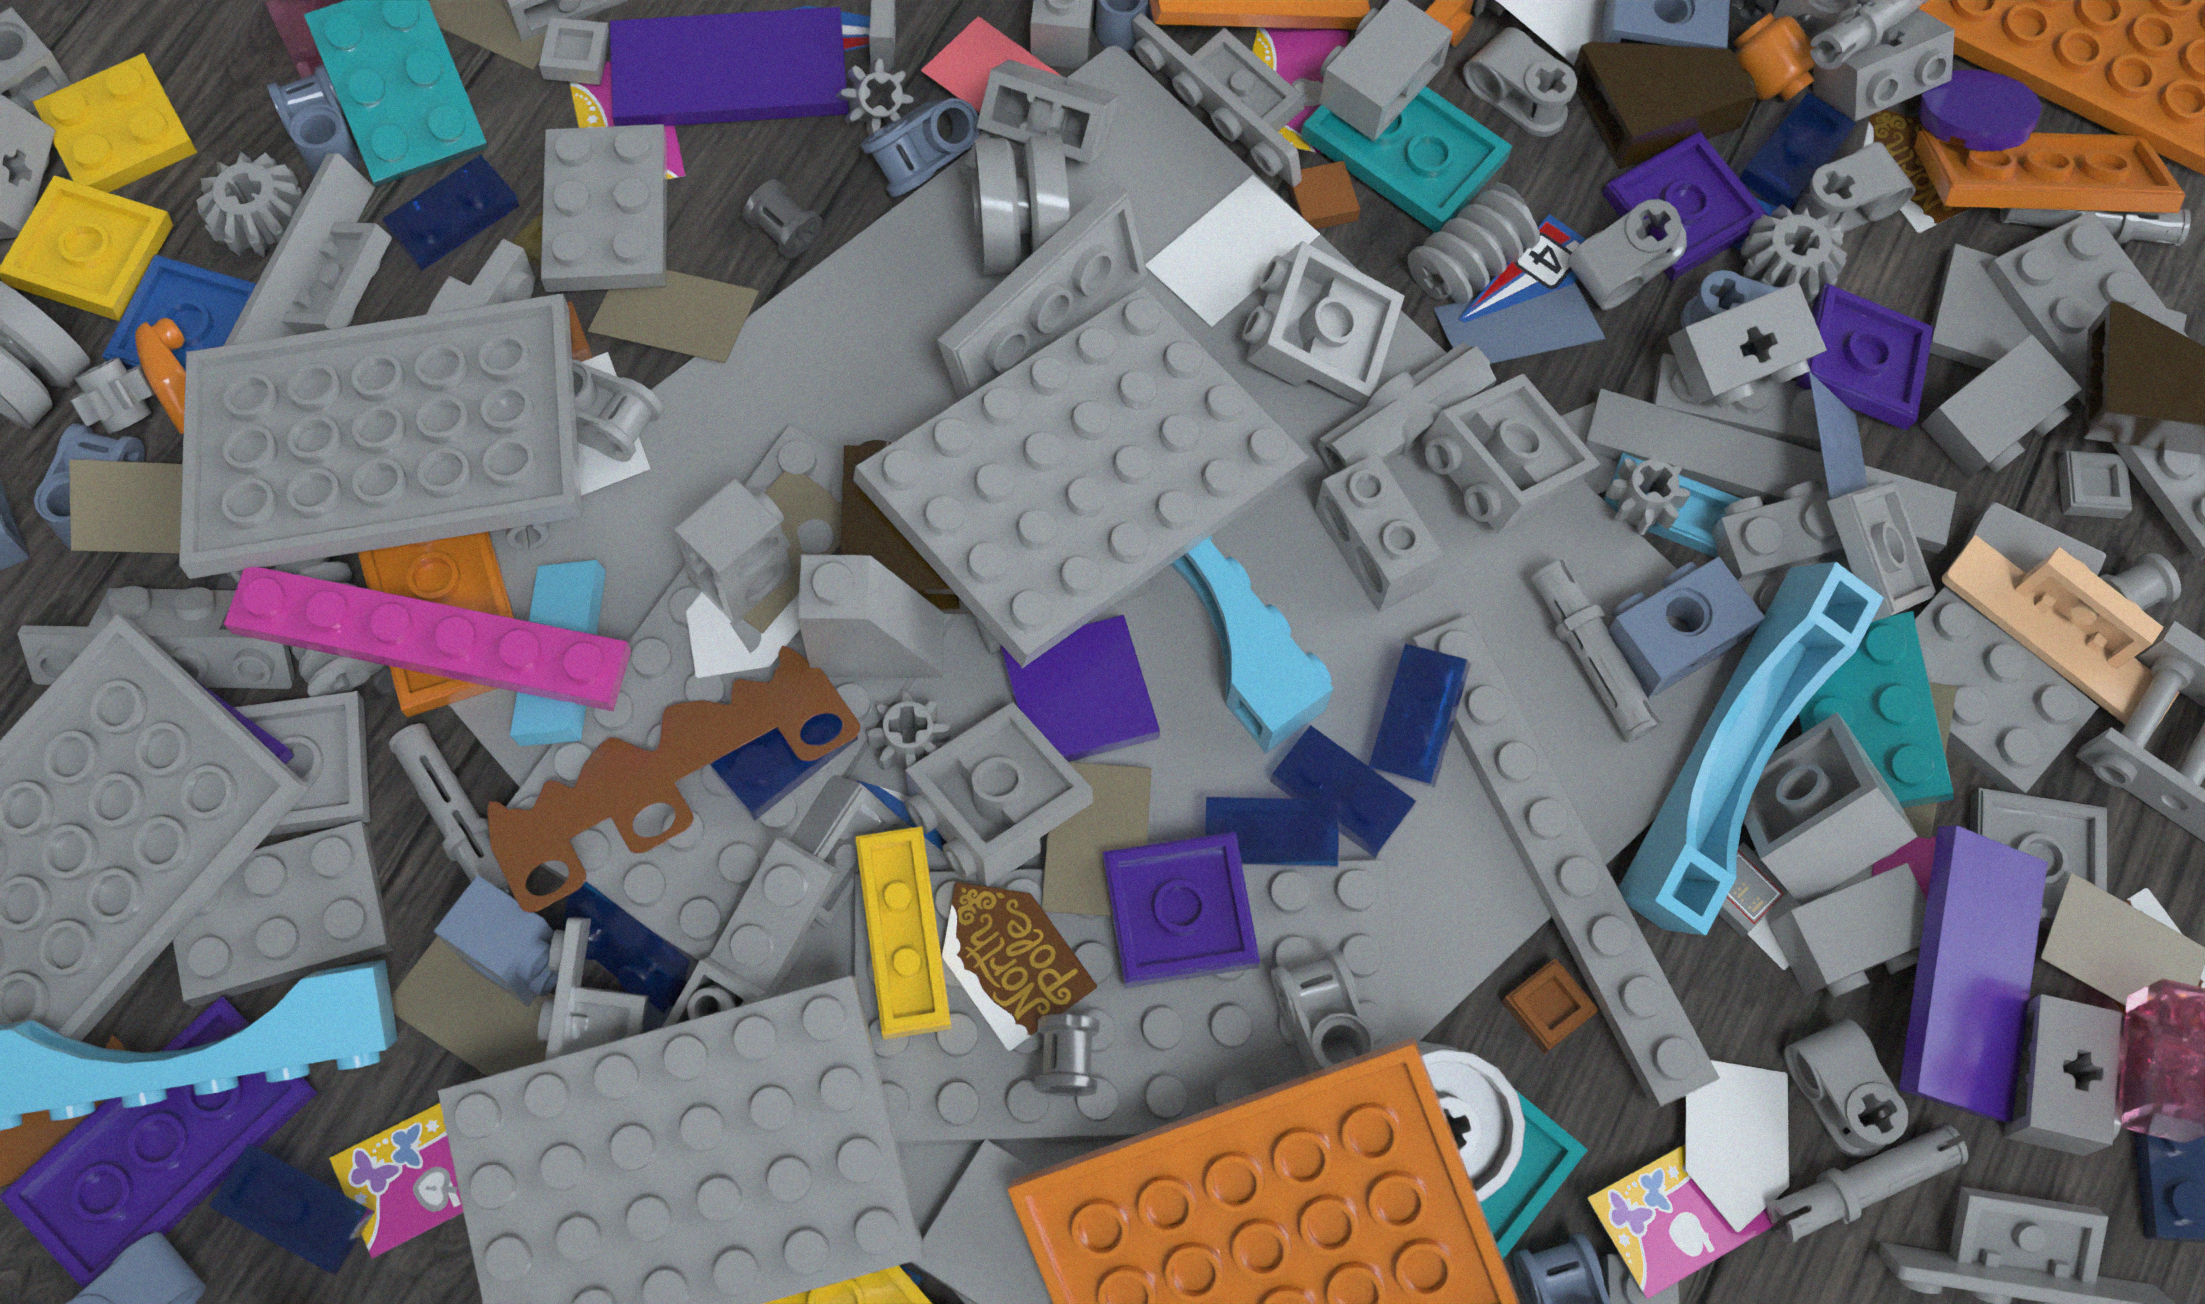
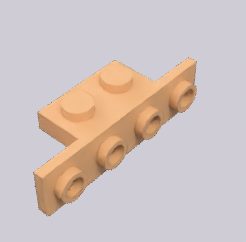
(2063, 619)

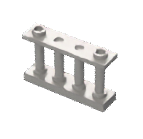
(2122, 761)

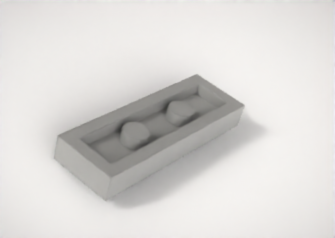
(1773, 411)

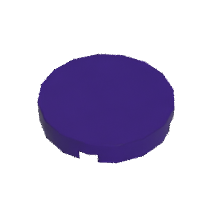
(1982, 109)

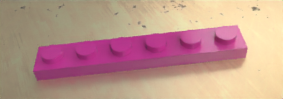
(428, 637)

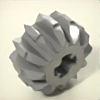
(249, 203)
(1793, 250)

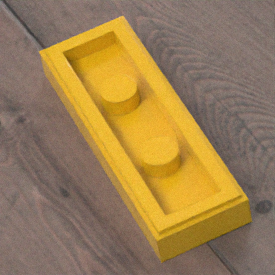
(903, 933)

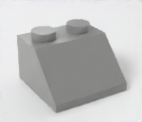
(1823, 812)

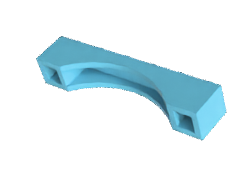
(1268, 677)
(1694, 841)
(324, 1017)

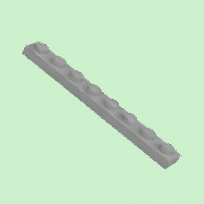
(1572, 875)

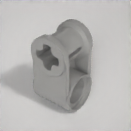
(1516, 76)
(1858, 189)
(1625, 257)
(611, 411)
(1322, 1006)
(1846, 1082)

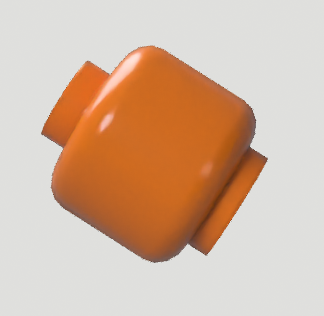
(1776, 57)

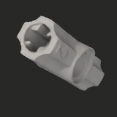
(1407, 408)

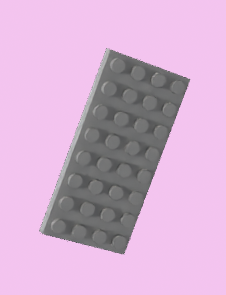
(700, 876)
(1158, 1045)

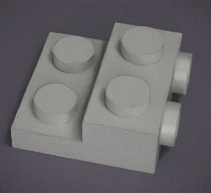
(1322, 323)
(1507, 453)
(1768, 540)
(994, 794)

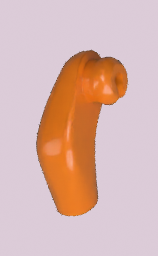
(162, 368)

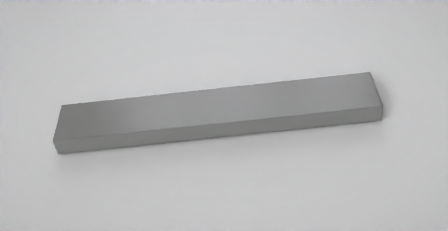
(1744, 460)

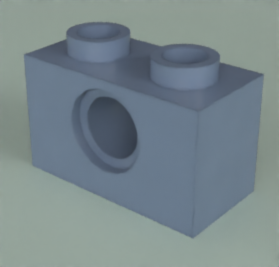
(1666, 22)
(1710, 604)
(500, 941)

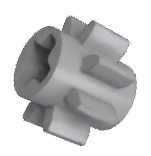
(861, 90)
(112, 395)
(1653, 478)
(902, 716)

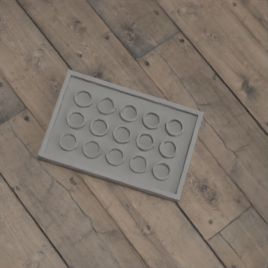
(378, 436)
(1080, 473)
(119, 824)
(687, 1162)

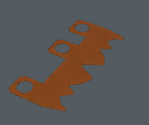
(626, 779)

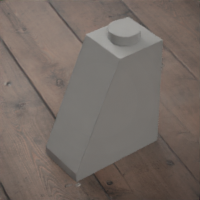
(866, 620)

